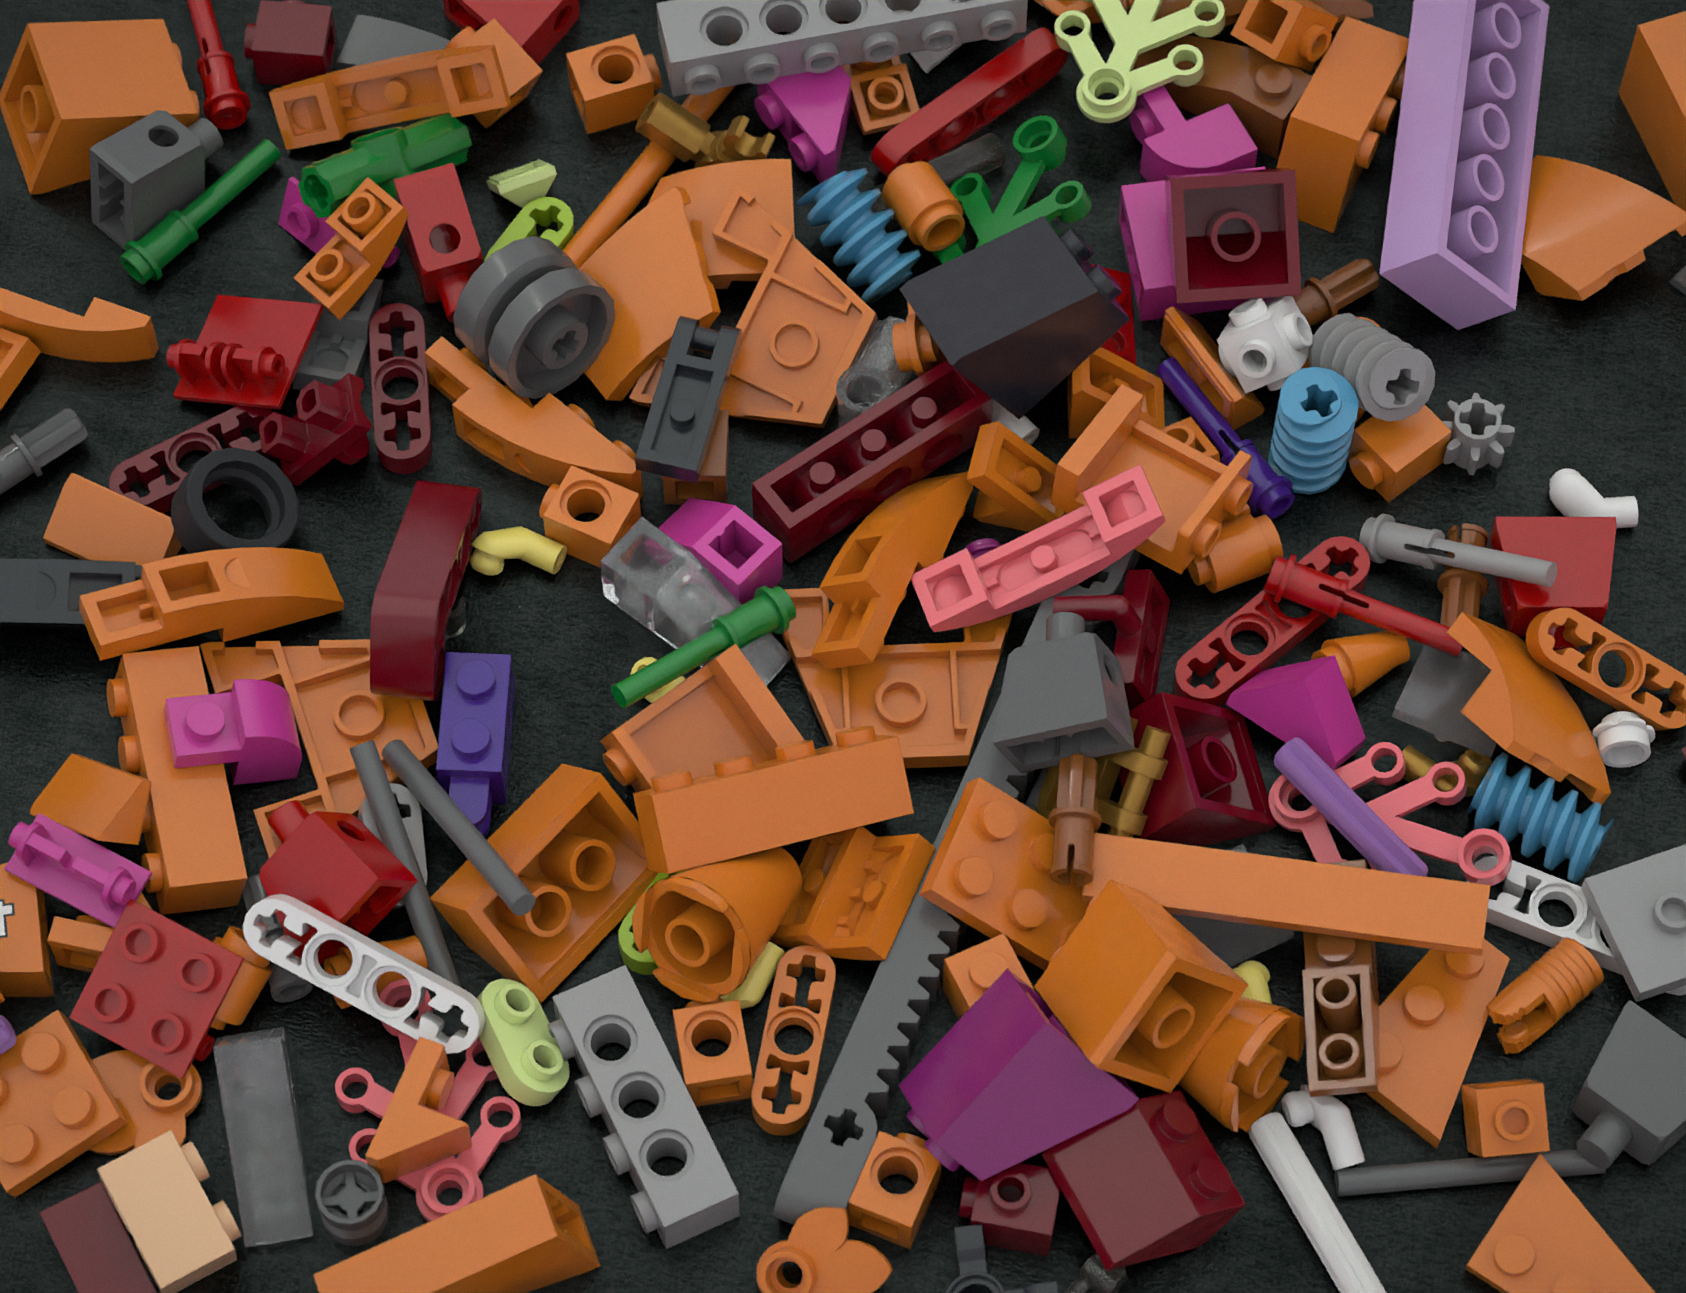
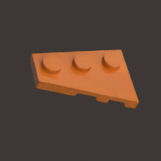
(1551, 1244)

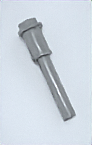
(1405, 543)

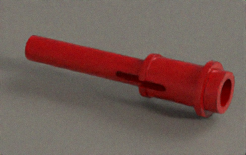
(224, 102)
(1331, 596)

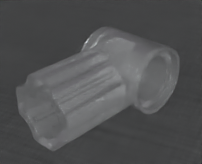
(873, 374)

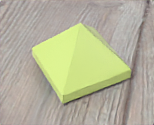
(523, 182)

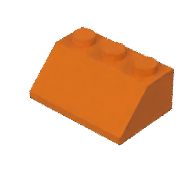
(580, 861)

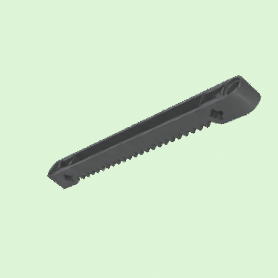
(902, 989)

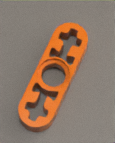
(1581, 632)
(802, 1086)

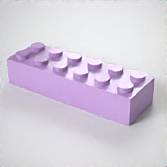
(1465, 156)

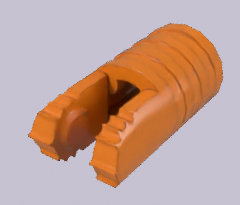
(1544, 994)

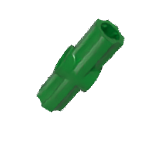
(383, 158)

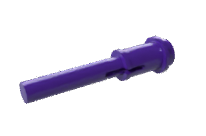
(1270, 492)

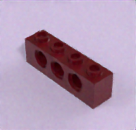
(870, 459)

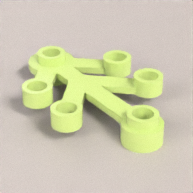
(1133, 36)

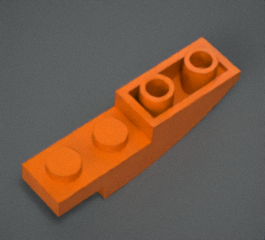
(524, 438)
(878, 563)
(207, 591)

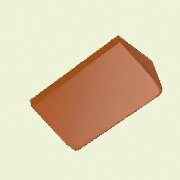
(1199, 356)
(108, 526)
(96, 800)

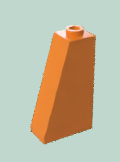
(493, 1245)

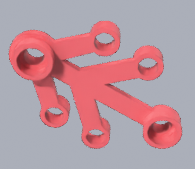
(1391, 809)
(447, 1173)

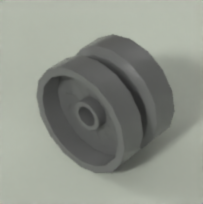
(534, 317)

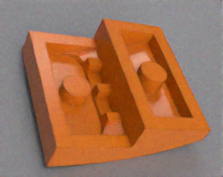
(855, 893)

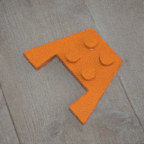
(795, 330)
(913, 691)
(331, 712)

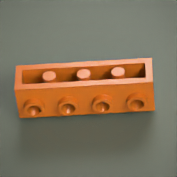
(772, 801)
(189, 809)

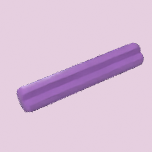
(1346, 810)

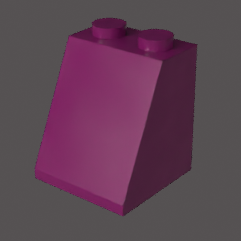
(1008, 1084)

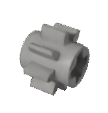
(1478, 418)

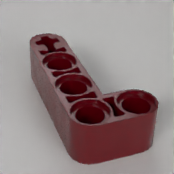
(421, 588)

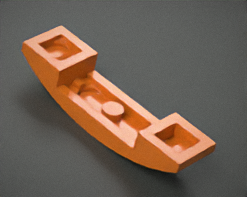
(390, 93)
(102, 335)

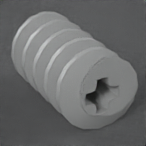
(1385, 372)

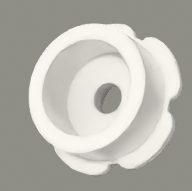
(1623, 739)

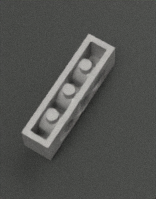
(614, 1012)

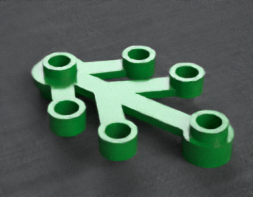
(1041, 150)

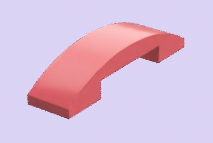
(1044, 561)

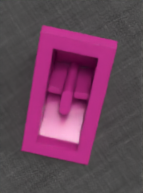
(1305, 703)

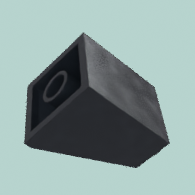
(1019, 311)

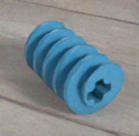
(861, 234)
(1313, 429)
(1539, 818)

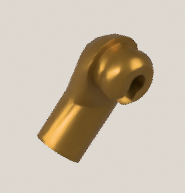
(1471, 762)

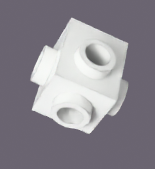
(1265, 342)

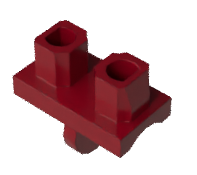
(325, 428)

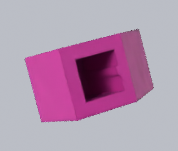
(811, 115)
(728, 545)

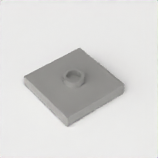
(1644, 920)

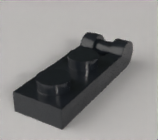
(687, 400)

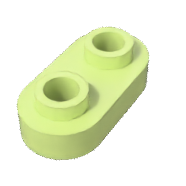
(516, 1037)

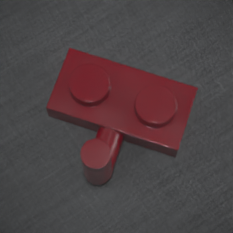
(1140, 625)

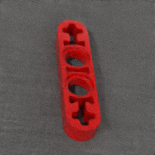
(972, 102)
(1265, 618)

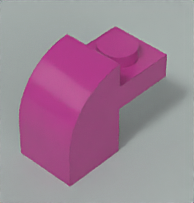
(1195, 146)
(244, 727)

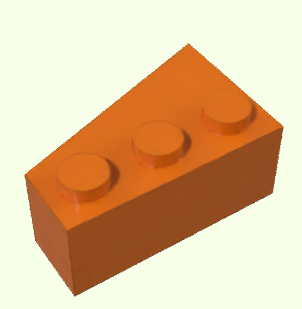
(1341, 118)

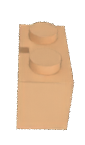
(169, 1212)

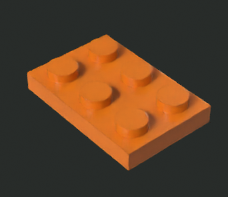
(998, 874)

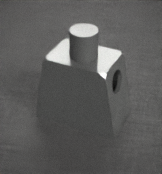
(148, 173)
(1062, 699)
(1634, 1092)

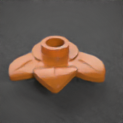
(914, 346)
(135, 1088)
(825, 1256)

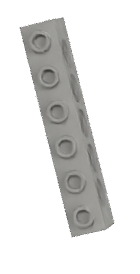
(817, 44)

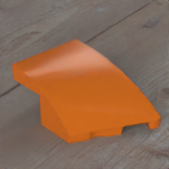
(709, 191)
(1588, 227)
(654, 278)
(1529, 709)

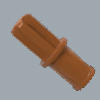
(1324, 297)
(1460, 586)
(1075, 819)

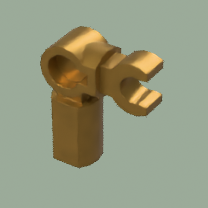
(689, 136)

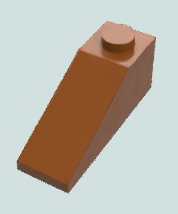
(1250, 81)

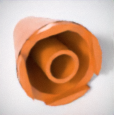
(715, 921)
(1242, 1063)

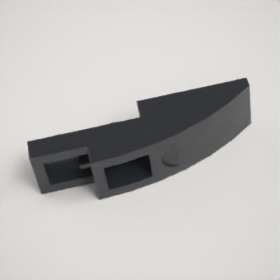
(48, 590)

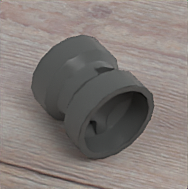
(348, 1188)

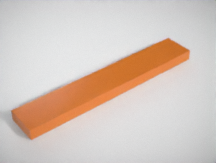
(1296, 893)

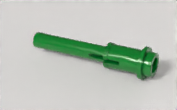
(179, 229)
(765, 613)

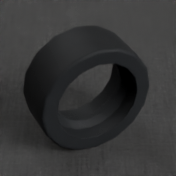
(251, 474)

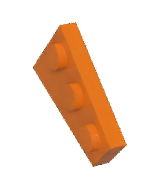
(1432, 1033)

